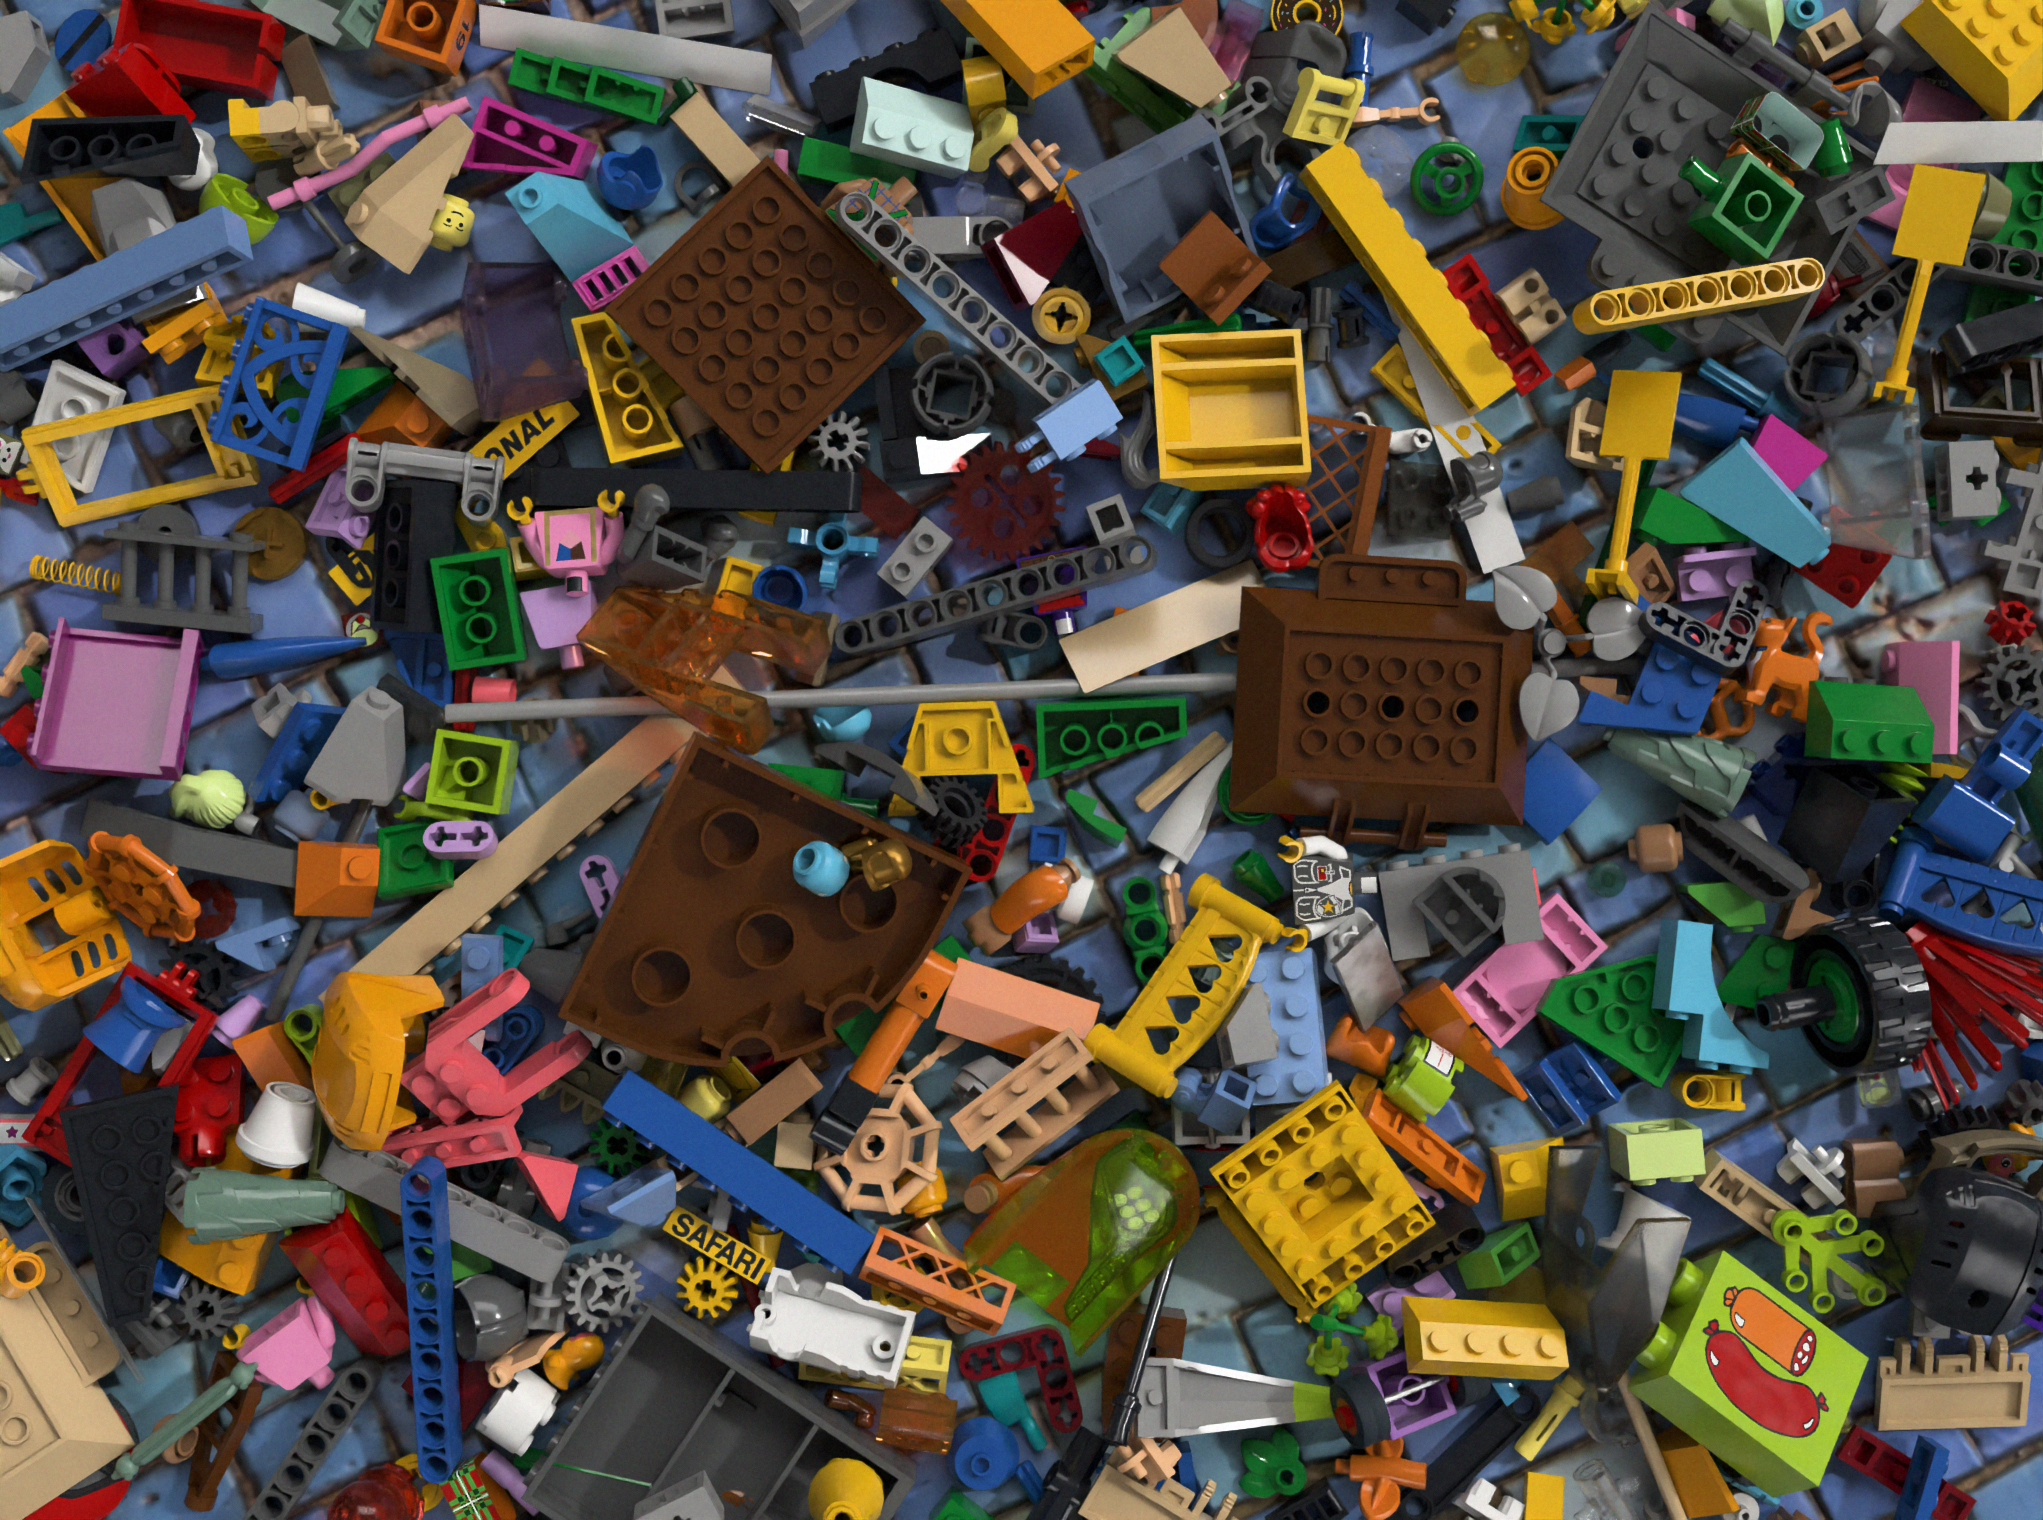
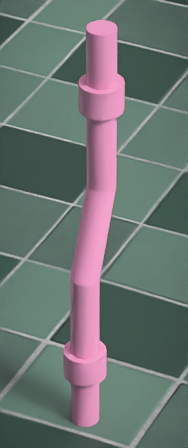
(306, 189)

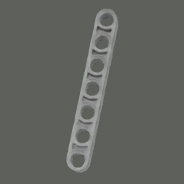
(471, 1218)

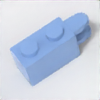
(1071, 424)

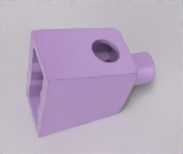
(559, 619)

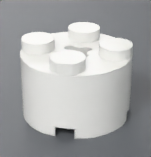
(518, 1410)

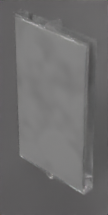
(1367, 976)

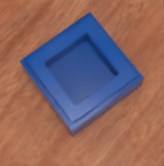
(1047, 844)

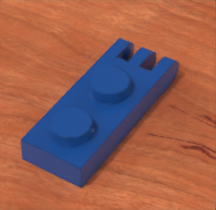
(1922, 1480)

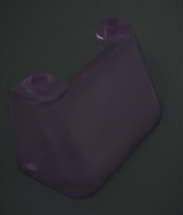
(517, 338)

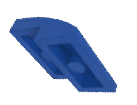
(1554, 791)
(1567, 1087)

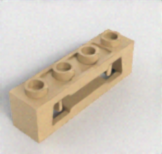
(1747, 1197)

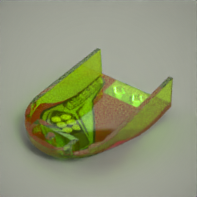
(1092, 1228)

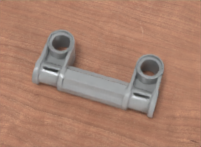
(372, 462)

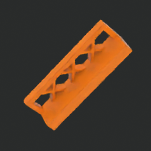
(932, 1293)

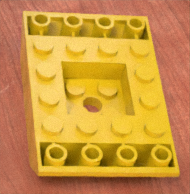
(1342, 1219)

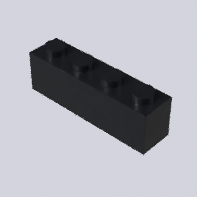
(110, 147)

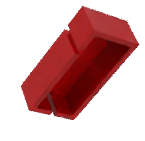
(207, 43)

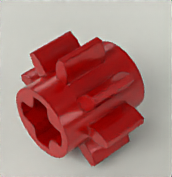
(2010, 623)

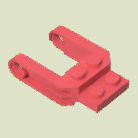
(459, 1078)

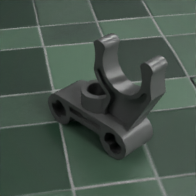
(1257, 121)

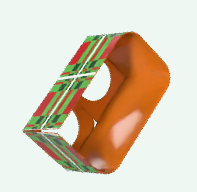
(475, 1494)

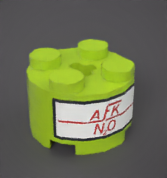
(1422, 1078)

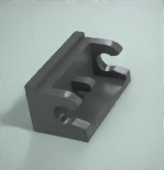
(1848, 201)

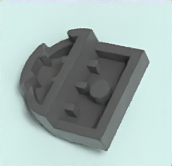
(1464, 906)

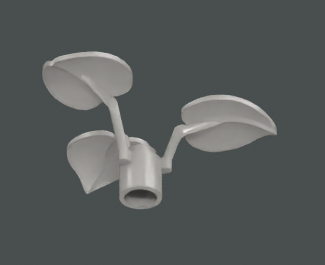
(1520, 600)

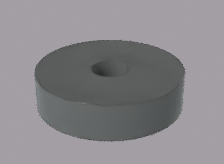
(163, 517)

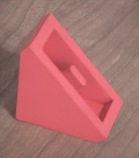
(549, 1179)

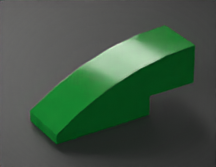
(832, 164)

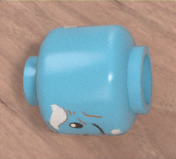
(820, 868)

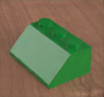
(479, 608)
(1867, 723)

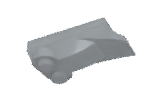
(125, 216)

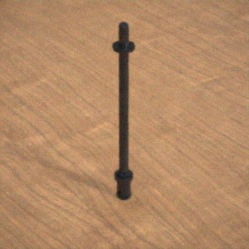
(1126, 1402)

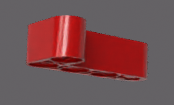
(994, 848)

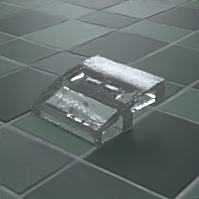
(655, 1247)

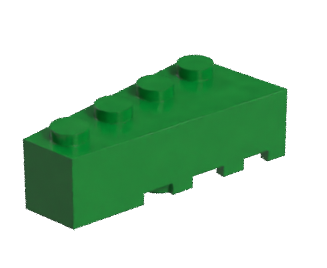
(1103, 728)

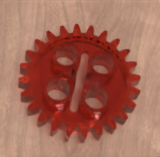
(979, 522)

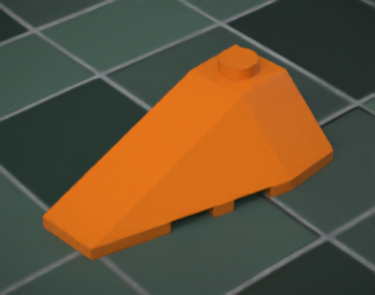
(1443, 1019)

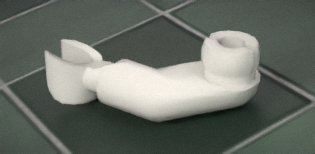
(1402, 441)

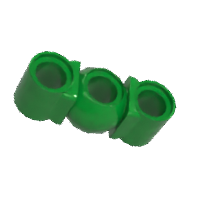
(1136, 912)

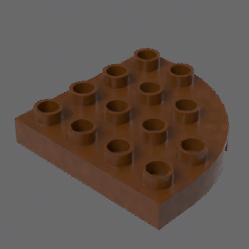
(720, 945)

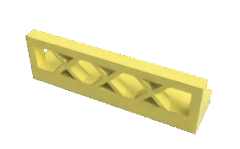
(923, 1359)

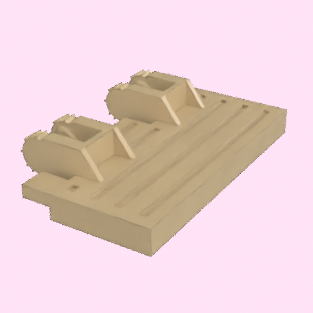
(1956, 1394)
(1127, 1498)

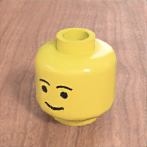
(452, 225)

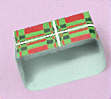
(1800, 131)

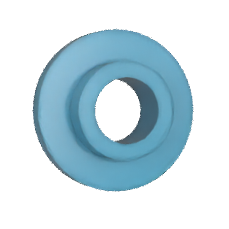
(1797, 19)

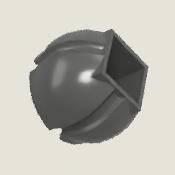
(1805, 367)
(954, 369)
(488, 1316)

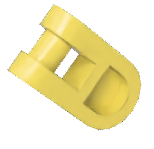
(990, 136)

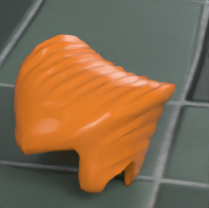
(1361, 1050)

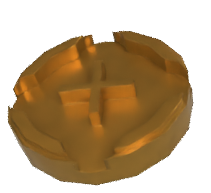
(284, 540)

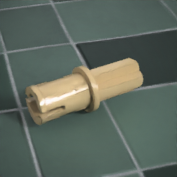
(326, 155)

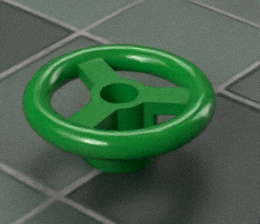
(1446, 193)

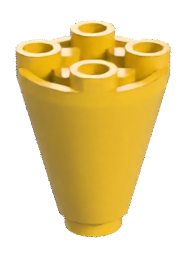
(846, 1488)

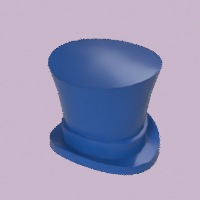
(132, 1025)

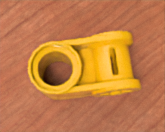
(1715, 1090)

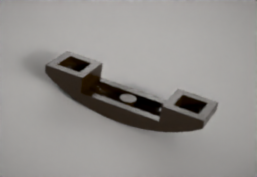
(1309, 261)

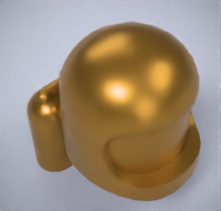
(880, 862)

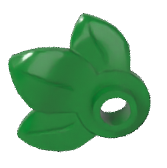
(1266, 1463)

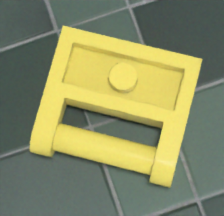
(1321, 120)

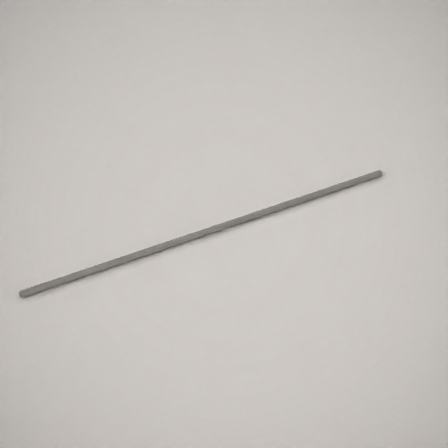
(936, 693)

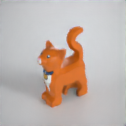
(1782, 671)

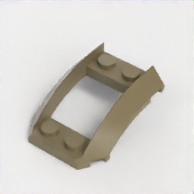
(1965, 1147)

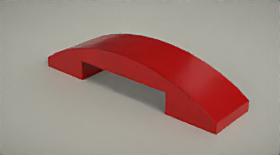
(1470, 286)

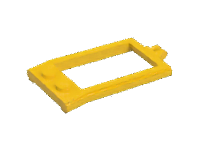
(232, 467)

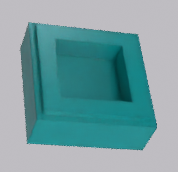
(1119, 361)

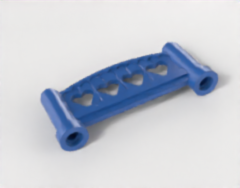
(1918, 869)

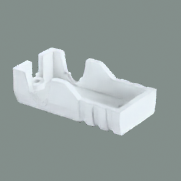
(831, 1329)

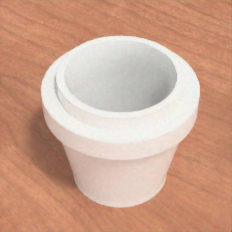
(280, 1126)

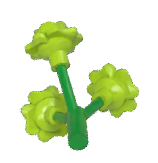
(1328, 1353)

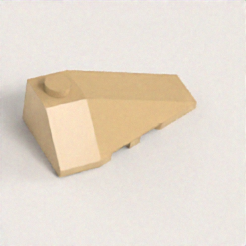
(401, 203)

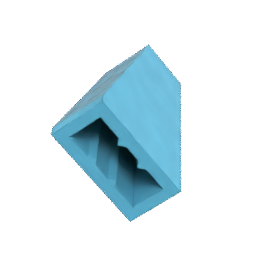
(1757, 503)

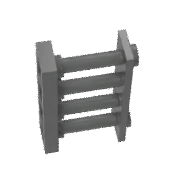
(165, 609)

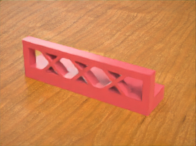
(461, 1143)

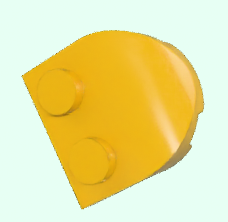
(217, 360)

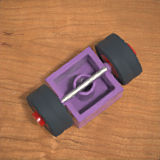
(1388, 1402)

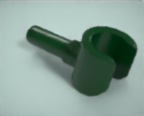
(684, 90)

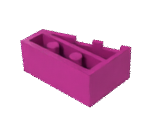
(521, 145)

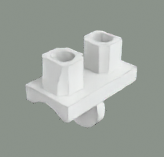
(1823, 1184)
(1477, 1500)

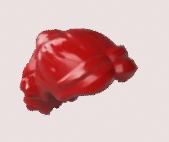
(1281, 527)

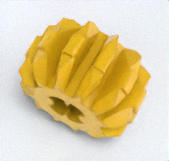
(694, 1287)

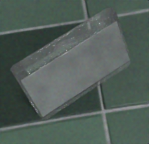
(781, 117)

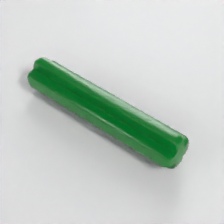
(1142, 337)

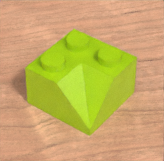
(472, 771)

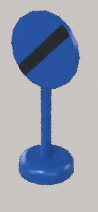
(82, 39)

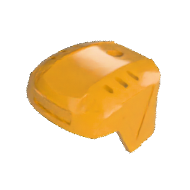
(27, 973)
(361, 1053)

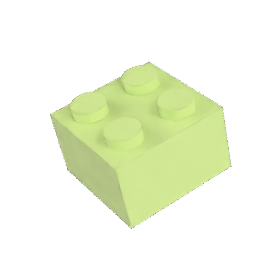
(1656, 1150)

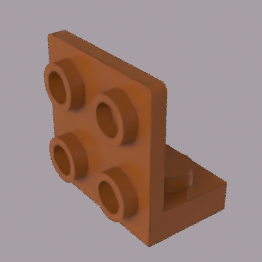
(1214, 267)

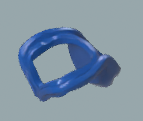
(1269, 226)

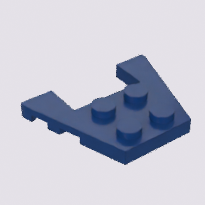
(1667, 697)

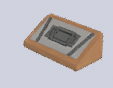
(1861, 259)

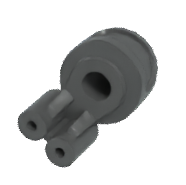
(1473, 479)

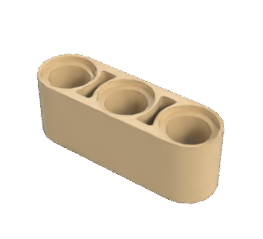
(714, 139)

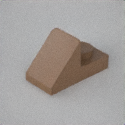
(1650, 574)
(1796, 916)

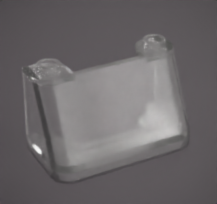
(1876, 482)

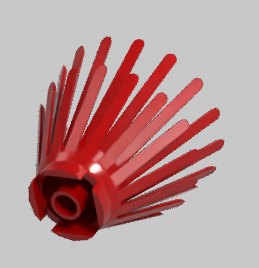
(1968, 982)

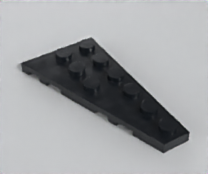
(121, 1176)

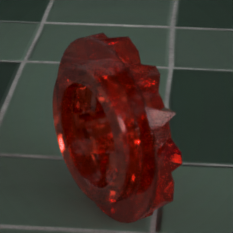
(223, 901)

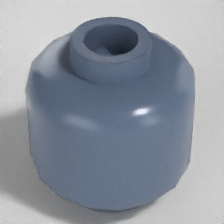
(298, 818)

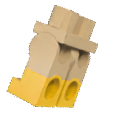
(281, 128)

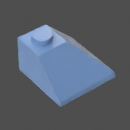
(637, 1198)

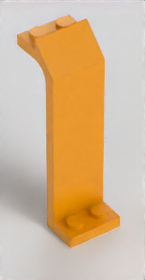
(171, 333)

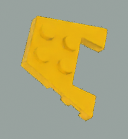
(964, 741)

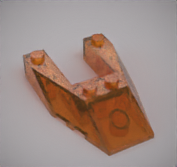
(679, 640)

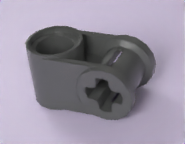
(1009, 631)

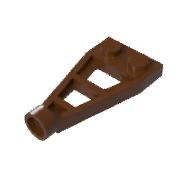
(204, 1475)

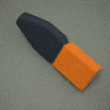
(1583, 367)

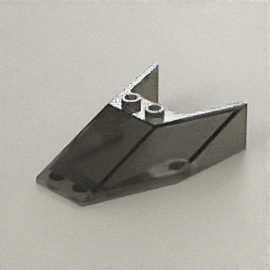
(1610, 1309)

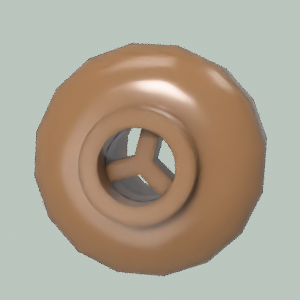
(1656, 848)

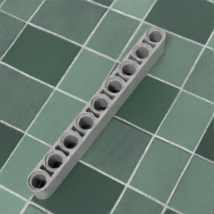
(958, 295)

